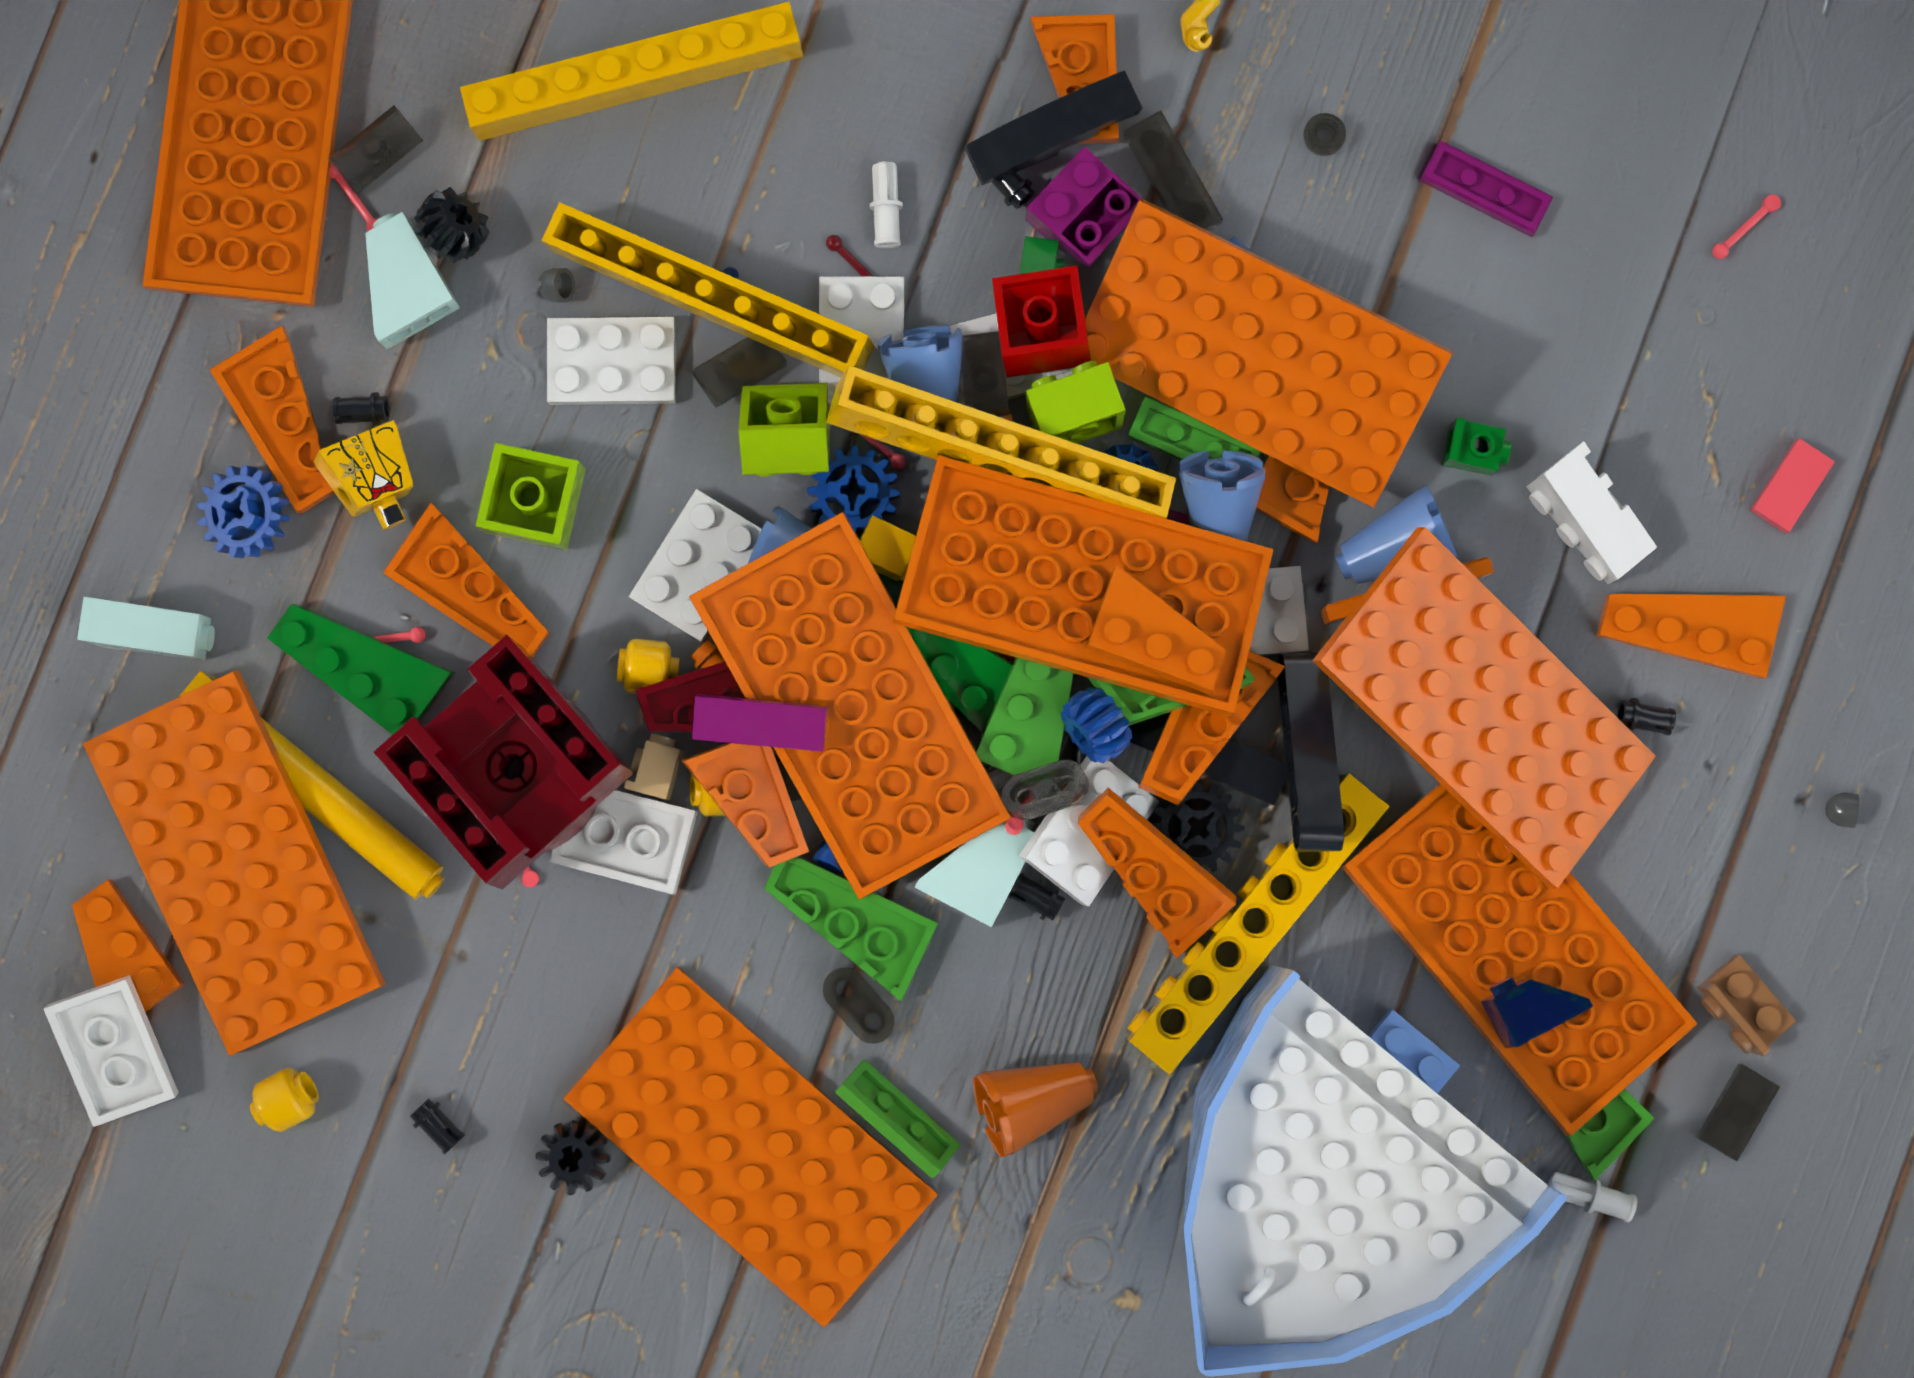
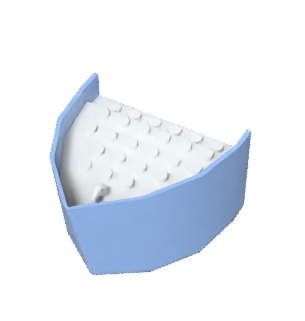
(1337, 1188)

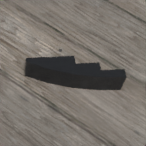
(1053, 127)
(1234, 766)

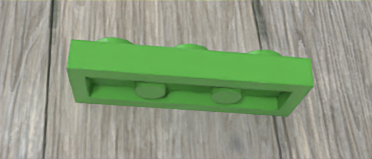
(1180, 434)
(898, 1118)

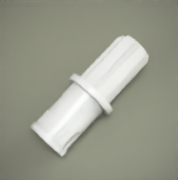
(886, 205)
(1594, 1196)

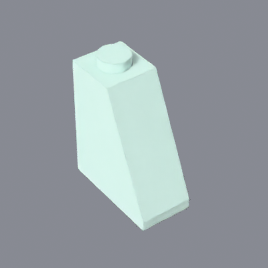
(403, 281)
(145, 629)
(979, 873)

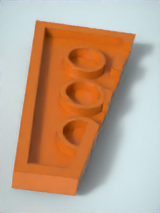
(275, 410)
(458, 582)
(1707, 629)
(1197, 736)
(1167, 882)

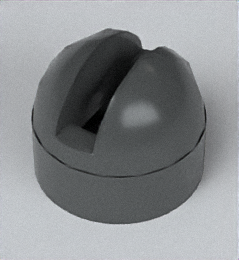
(565, 281)
(1843, 809)

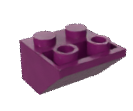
(1083, 208)

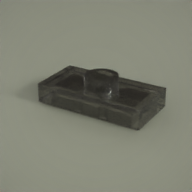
(375, 149)
(735, 367)
(984, 374)
(1737, 1112)

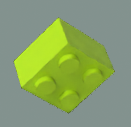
(1076, 405)
(784, 429)
(530, 496)

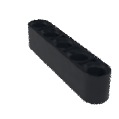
(1310, 755)

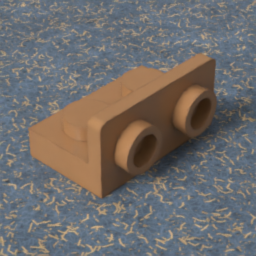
(1745, 1005)

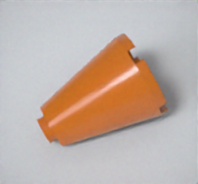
(1030, 1101)

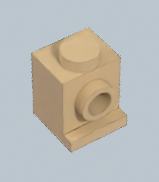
(656, 767)

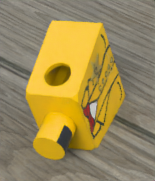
(369, 473)

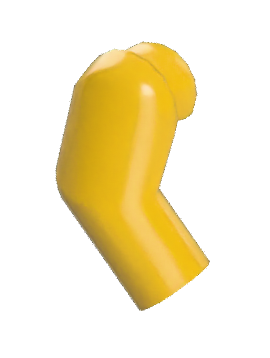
(1194, 24)

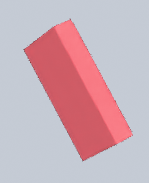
(1792, 485)

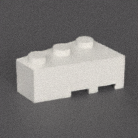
(1591, 516)

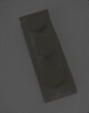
(1171, 171)

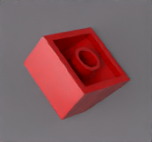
(1041, 321)

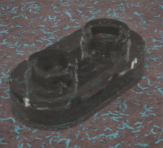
(1046, 787)
(858, 1005)

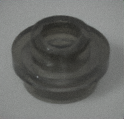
(1327, 122)

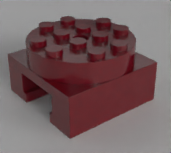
(463, 758)

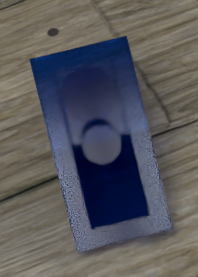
(1529, 1009)

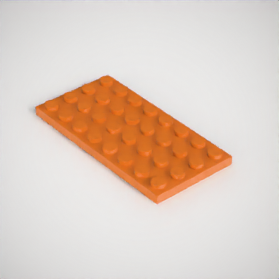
(248, 149)
(1261, 353)
(1031, 563)
(1485, 707)
(895, 759)
(234, 863)
(1487, 917)
(751, 1146)

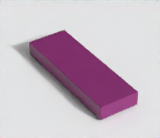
(1486, 188)
(759, 722)

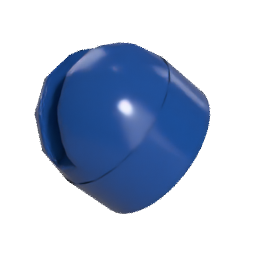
(826, 858)

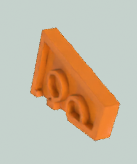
(1078, 54)
(1293, 499)
(1153, 636)
(753, 797)
(122, 946)

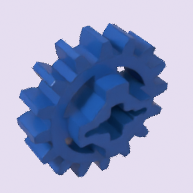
(873, 492)
(243, 511)

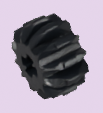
(451, 225)
(587, 1164)

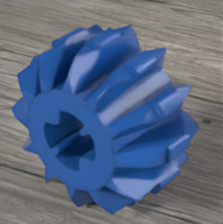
(1096, 725)

